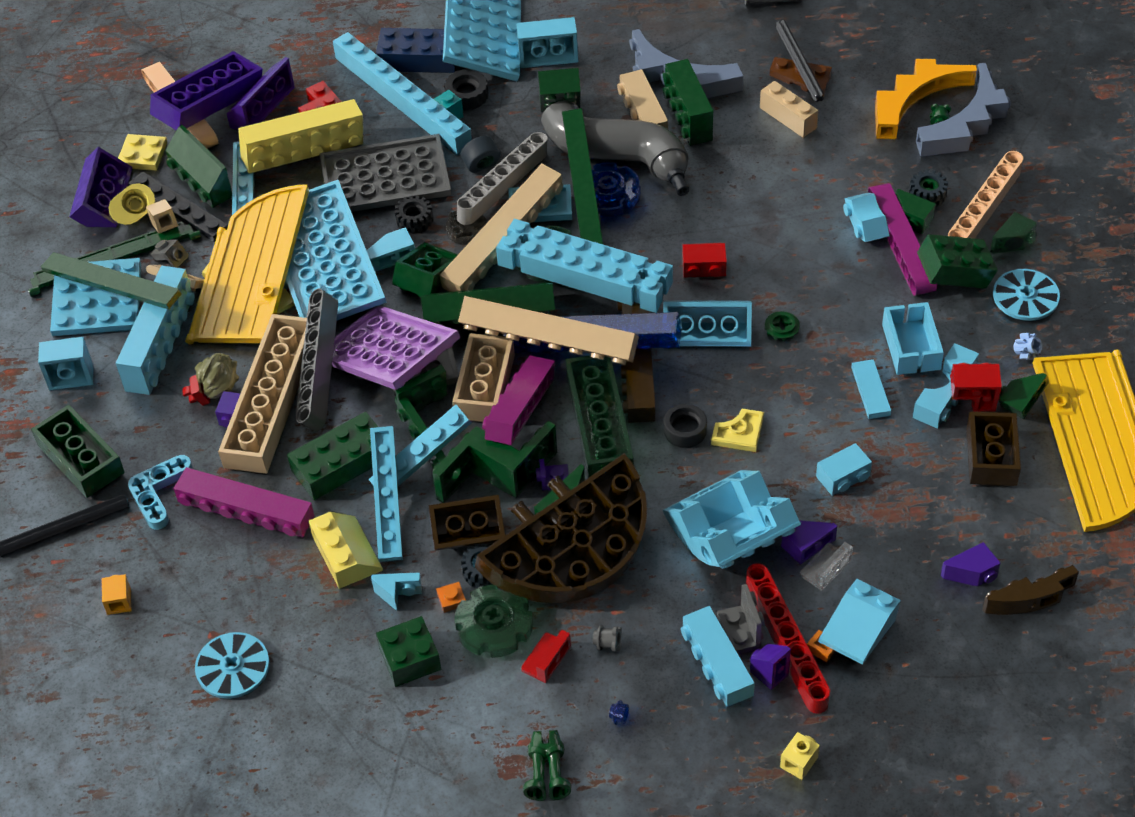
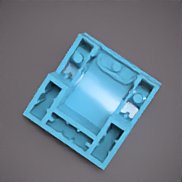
(731, 519)

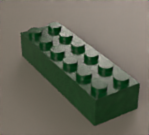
(448, 305)

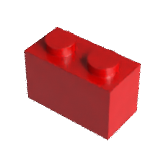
(704, 260)

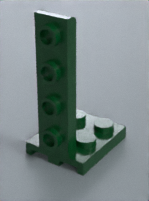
(416, 395)

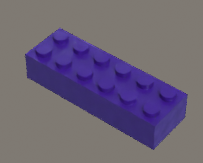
(204, 91)

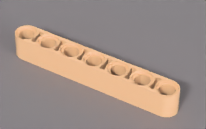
(158, 78)
(988, 196)

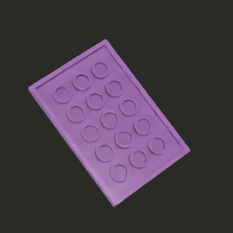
(390, 346)

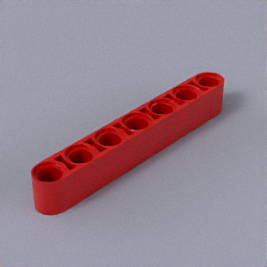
(787, 627)

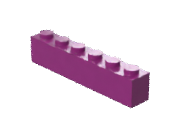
(519, 400)
(244, 502)

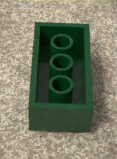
(688, 102)
(78, 451)
(334, 456)

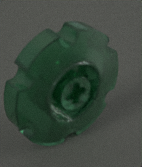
(493, 621)

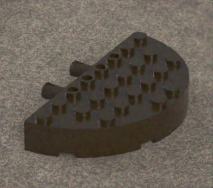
(573, 543)

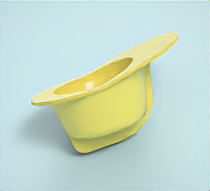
(131, 204)

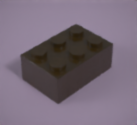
(993, 448)

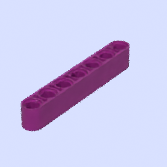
(902, 240)

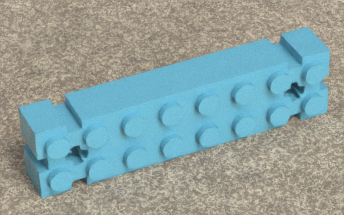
(585, 265)

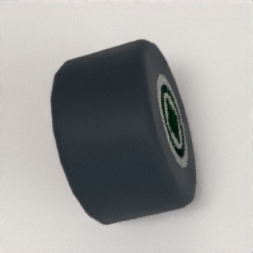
(480, 154)

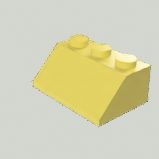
(344, 548)

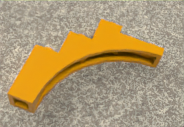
(927, 79)

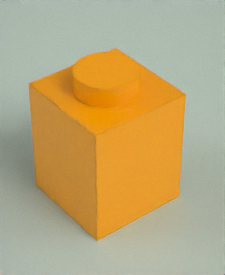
(116, 594)

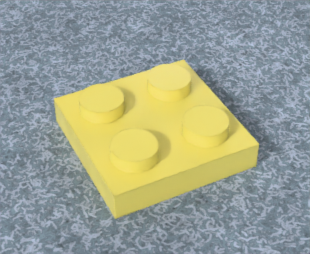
(143, 151)

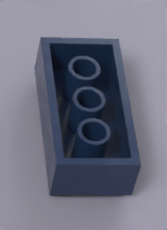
(413, 50)

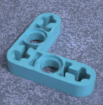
(150, 485)

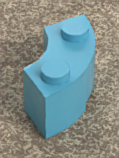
(866, 217)

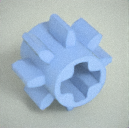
(1027, 346)

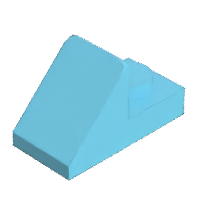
(391, 585)

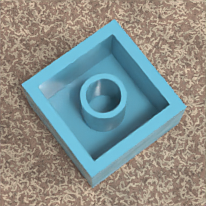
(65, 363)

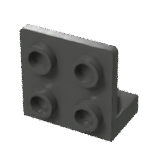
(743, 623)

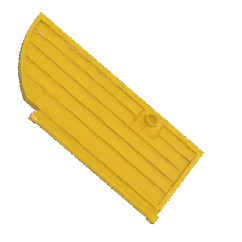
(249, 269)
(1095, 432)

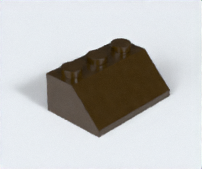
(466, 522)

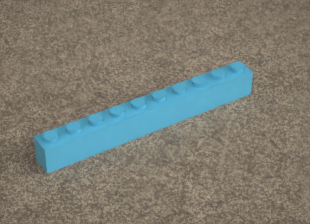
(402, 93)

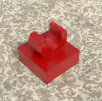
(195, 392)

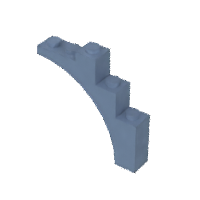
(714, 79)
(958, 131)

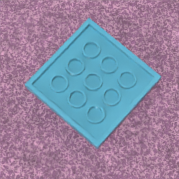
(88, 309)

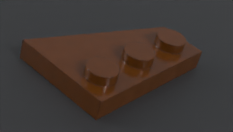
(786, 71)

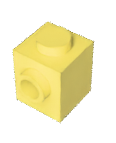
(799, 755)

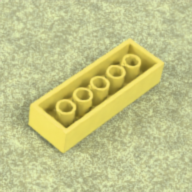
(301, 136)

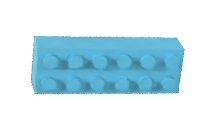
(154, 335)

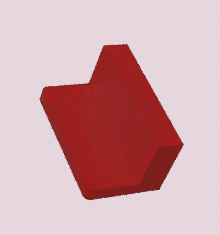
(547, 655)

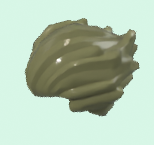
(217, 374)

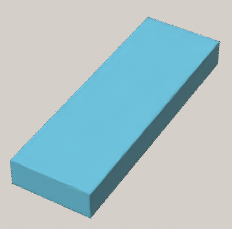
(871, 389)

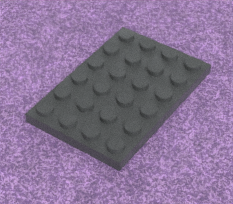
(388, 172)

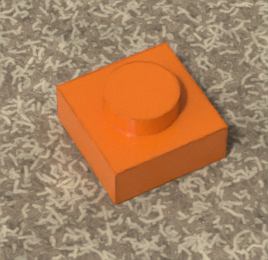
(450, 596)
(818, 649)

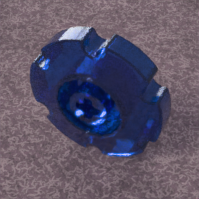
(615, 188)

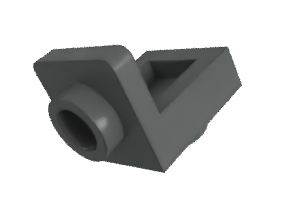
(171, 251)

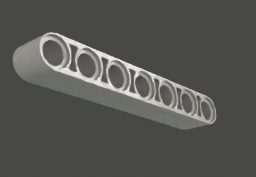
(501, 178)

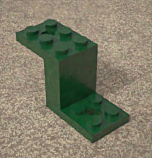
(494, 462)

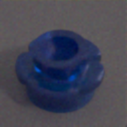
(619, 712)

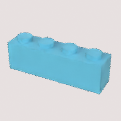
(718, 656)

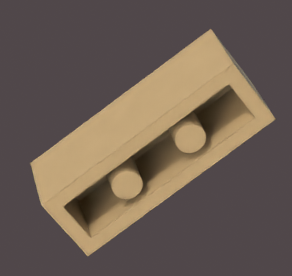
(789, 109)

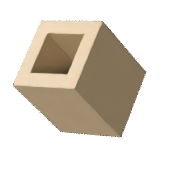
(161, 216)

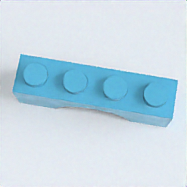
(935, 404)

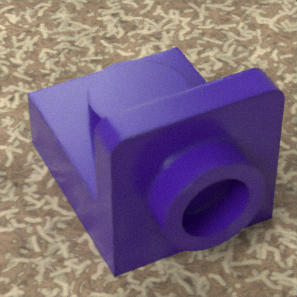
(547, 473)

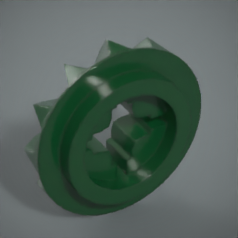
(788, 320)

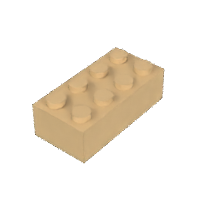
(483, 374)

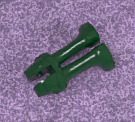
(552, 752)

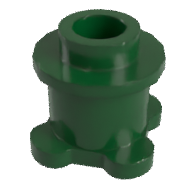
(939, 113)

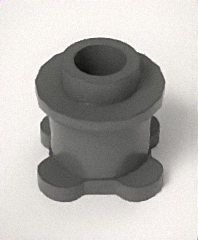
(607, 638)

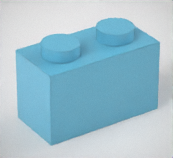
(844, 469)

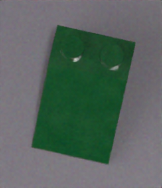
(421, 269)

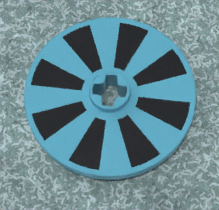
(1011, 298)
(231, 681)

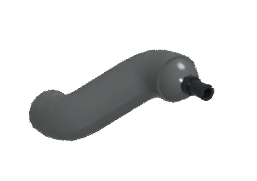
(626, 142)

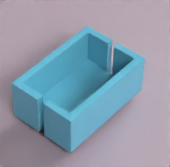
(915, 342)

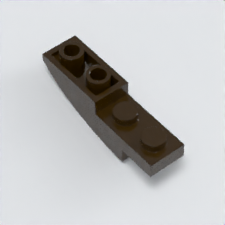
(1026, 597)

